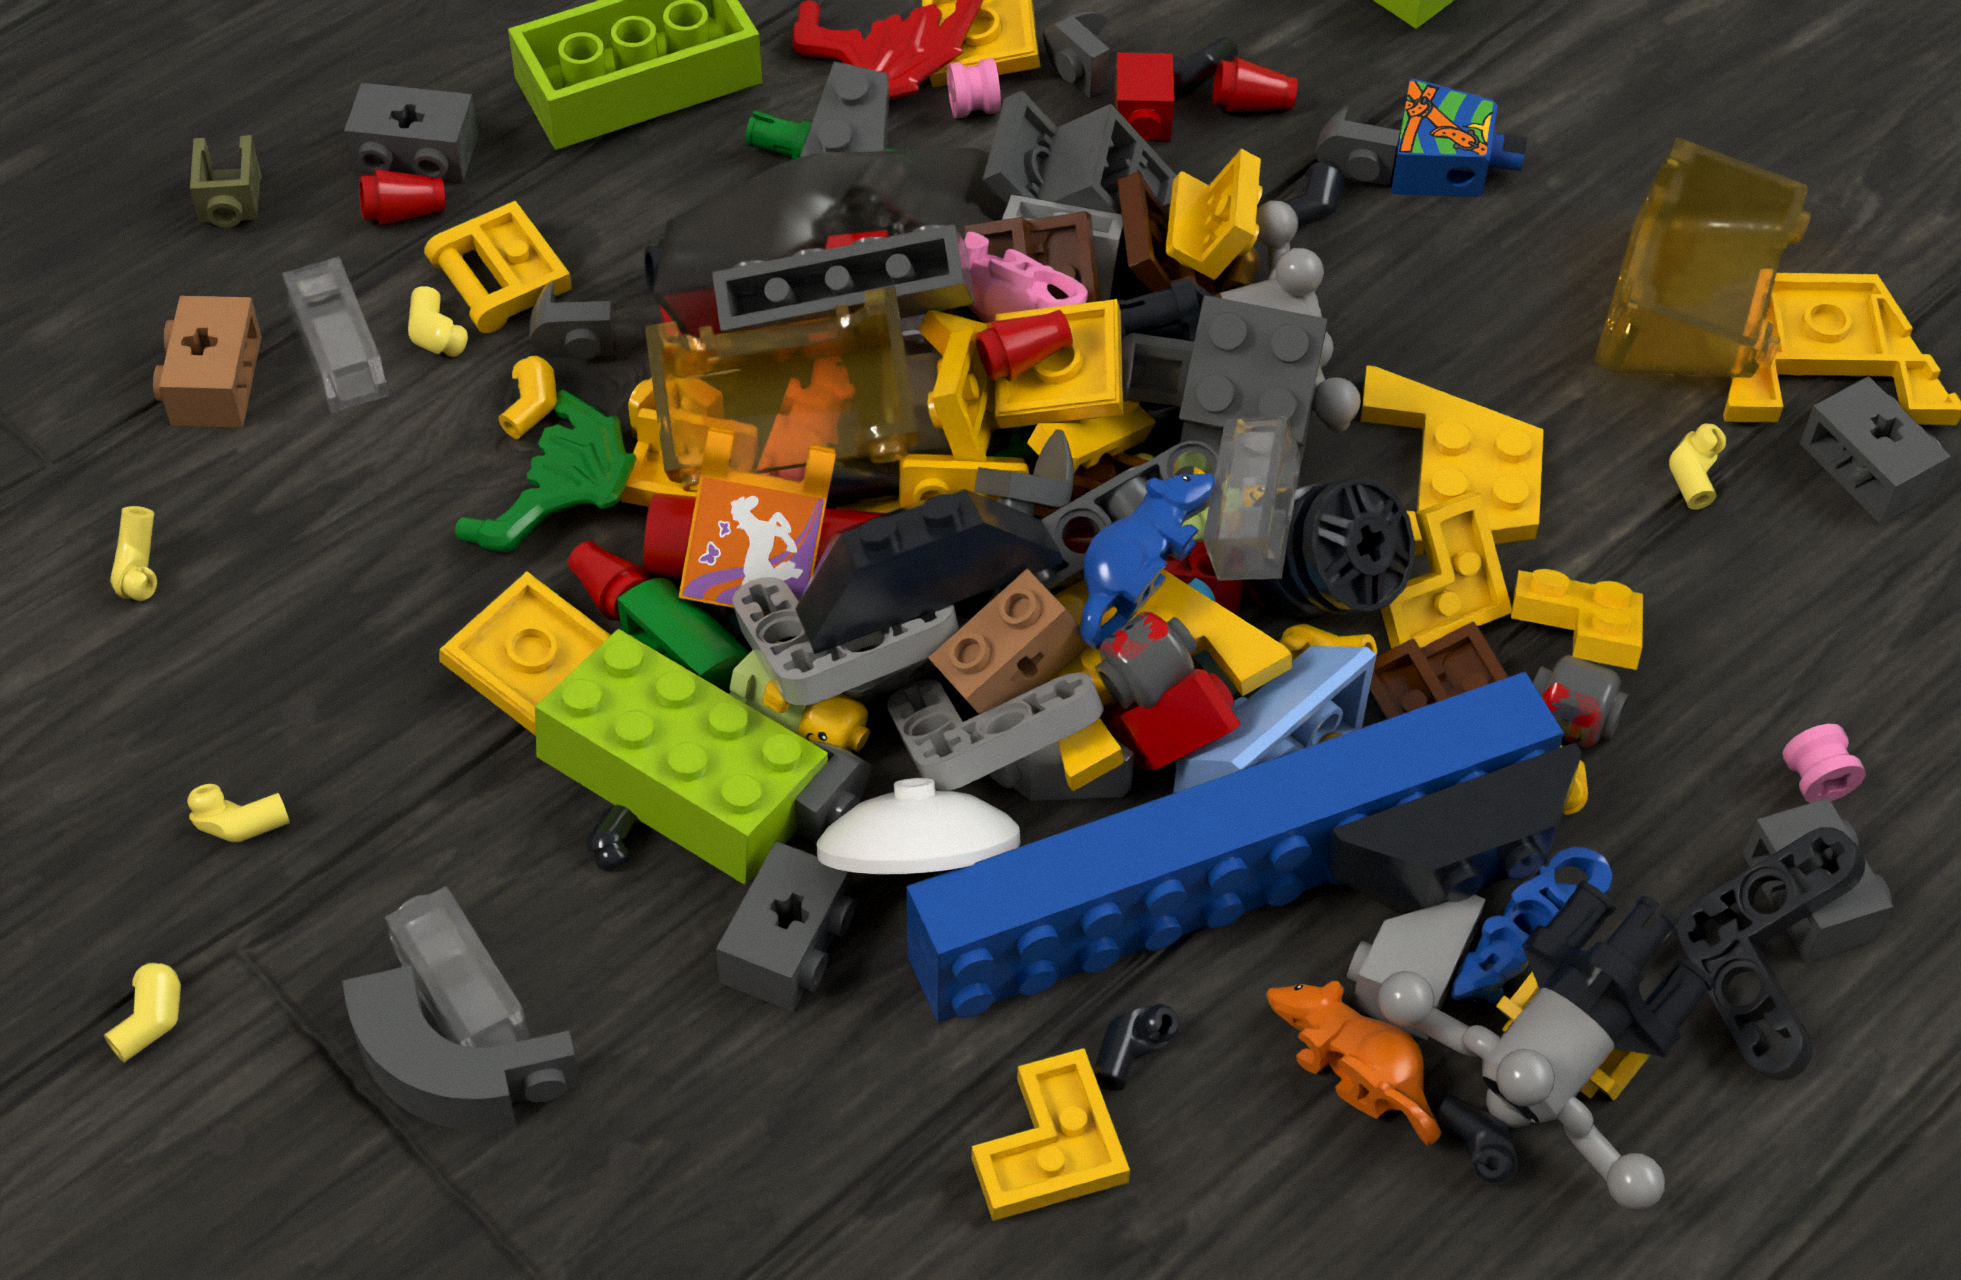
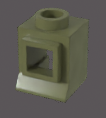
(228, 194)

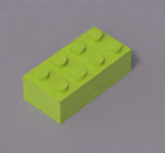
(631, 62)
(677, 754)

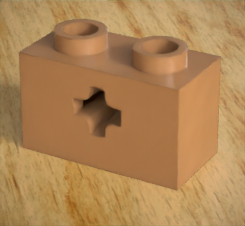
(208, 361)
(1010, 645)

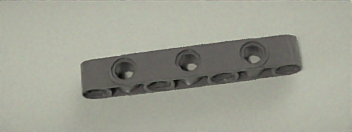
(1089, 512)

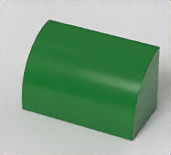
(680, 631)

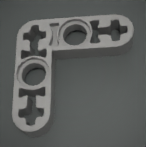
(812, 677)
(964, 751)

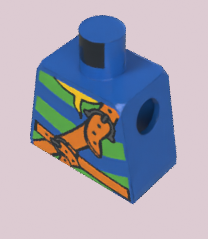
(1450, 143)

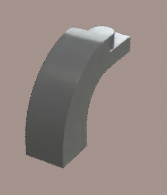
(443, 1079)

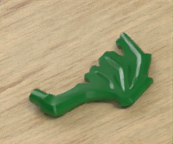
(576, 470)

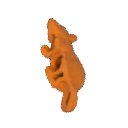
(1374, 1059)

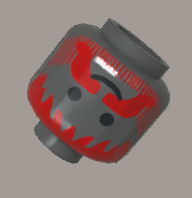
(1145, 659)
(1582, 699)

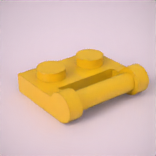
(512, 253)
(963, 399)

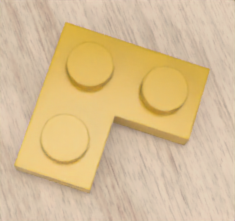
(1463, 577)
(1603, 614)
(1066, 1153)

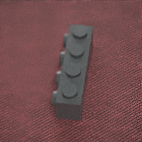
(923, 265)

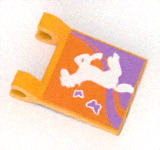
(753, 524)

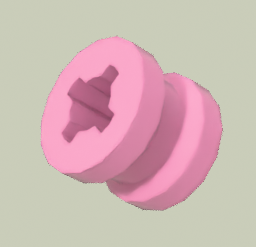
(973, 88)
(1823, 763)

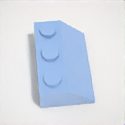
(1291, 712)

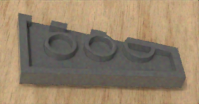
(850, 112)

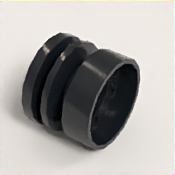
(1343, 551)

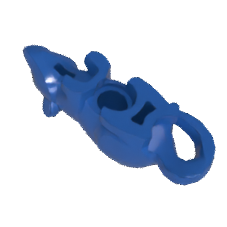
(1129, 555)
(1533, 903)

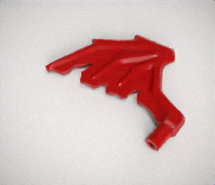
(903, 49)

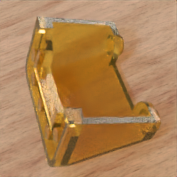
(1702, 268)
(786, 387)

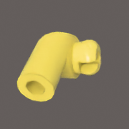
(430, 328)
(1693, 460)
(130, 569)
(232, 821)
(154, 1011)

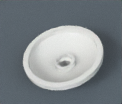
(917, 832)

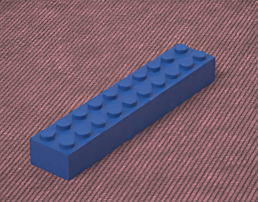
(1198, 852)

